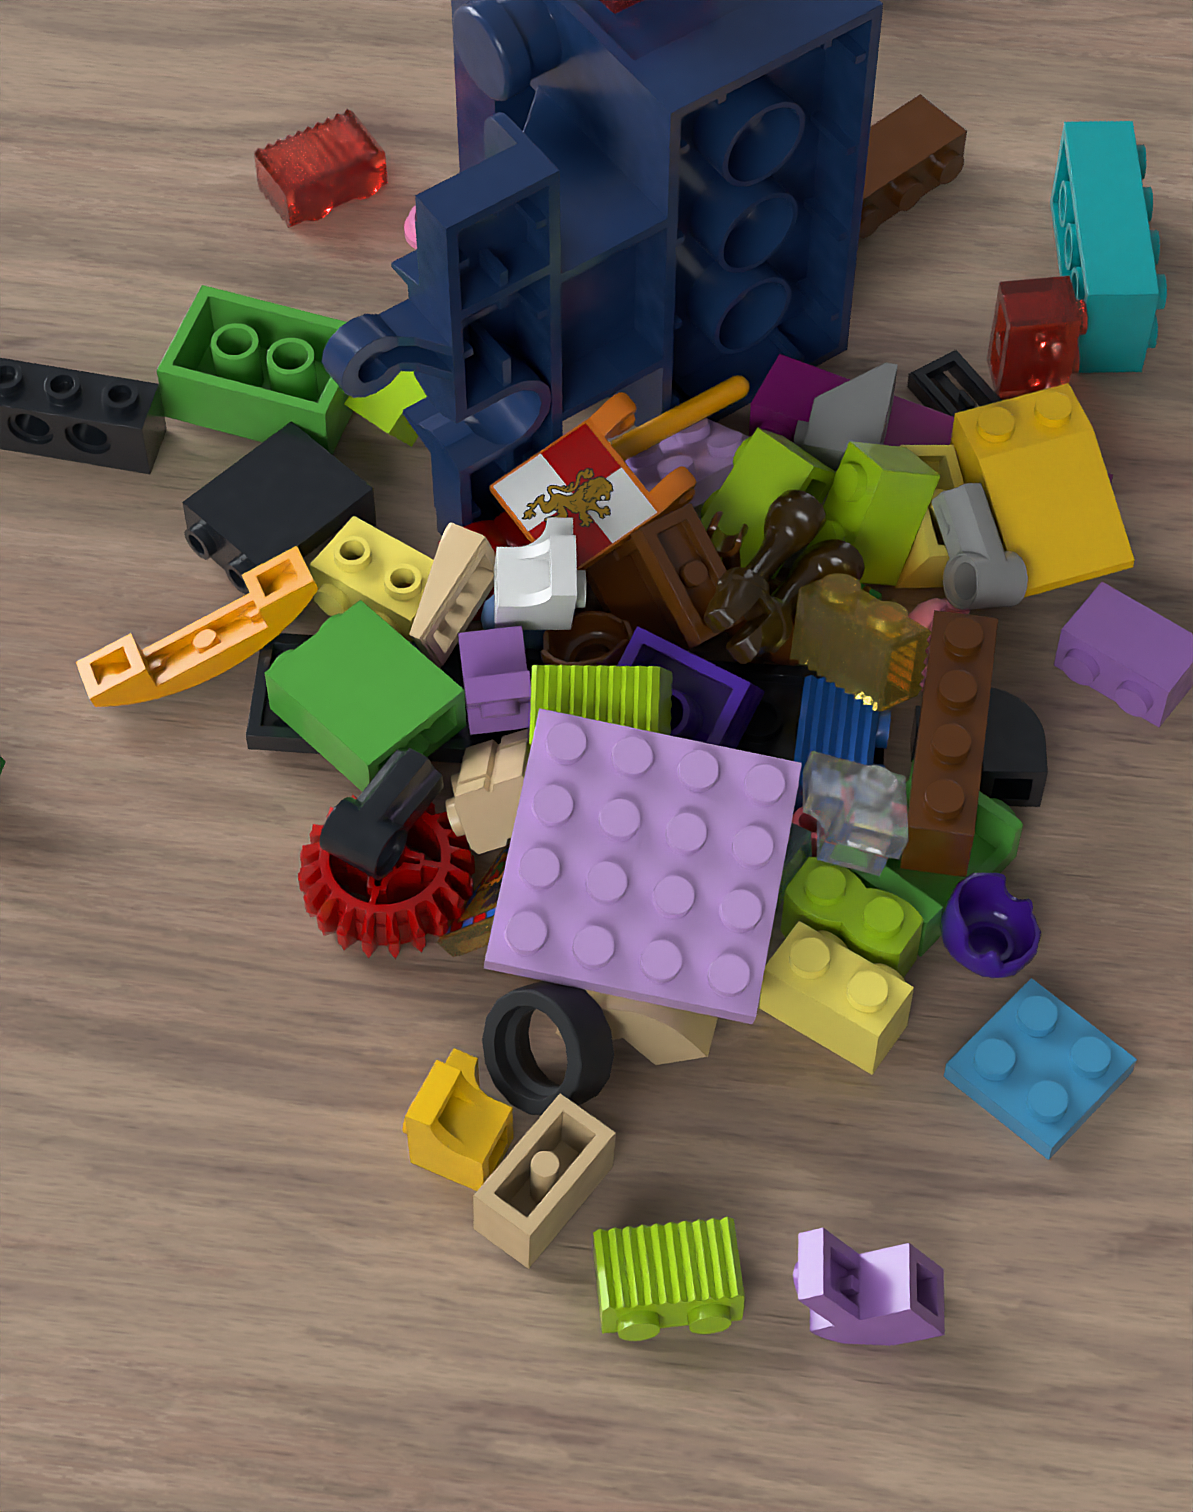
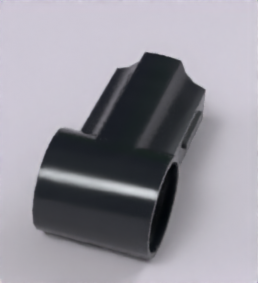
(375, 826)

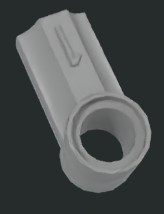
(978, 567)

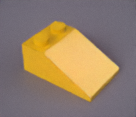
(1045, 486)

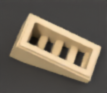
(454, 591)

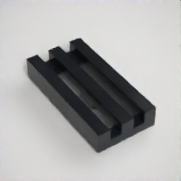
(939, 392)

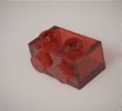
(1035, 335)

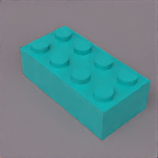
(1107, 243)

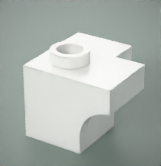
(540, 581)

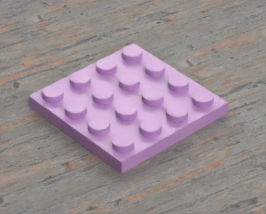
(644, 866)

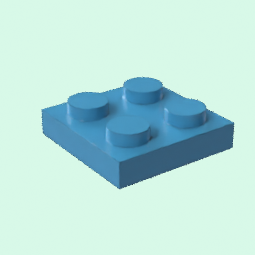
(1039, 1068)

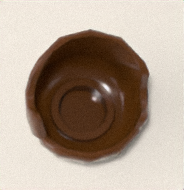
(593, 640)

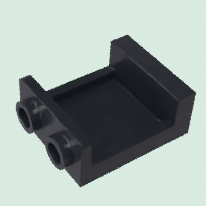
(274, 500)

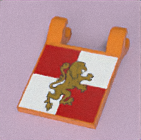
(591, 483)

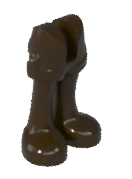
(745, 591)

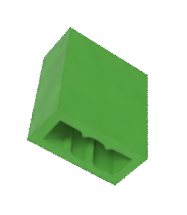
(364, 694)

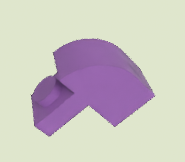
(495, 679)
(868, 1296)

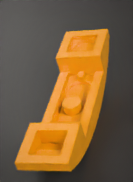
(208, 646)

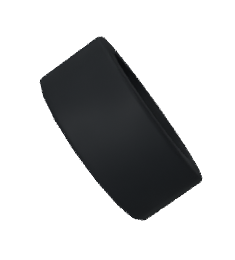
(509, 1050)

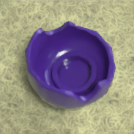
(989, 927)

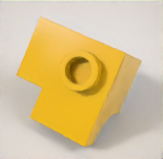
(456, 1125)

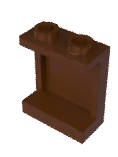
(662, 579)

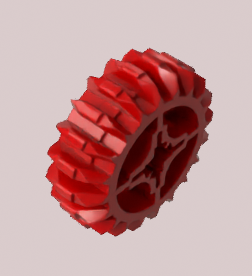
(407, 905)

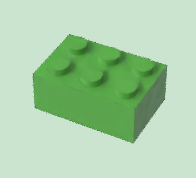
(252, 369)

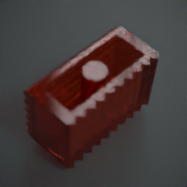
(320, 168)

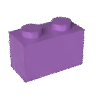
(1127, 654)

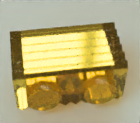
(859, 641)

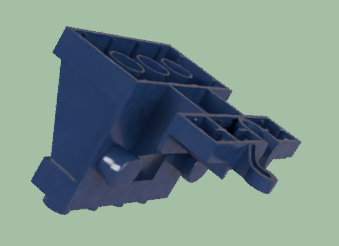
(624, 218)

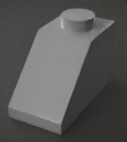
(849, 413)

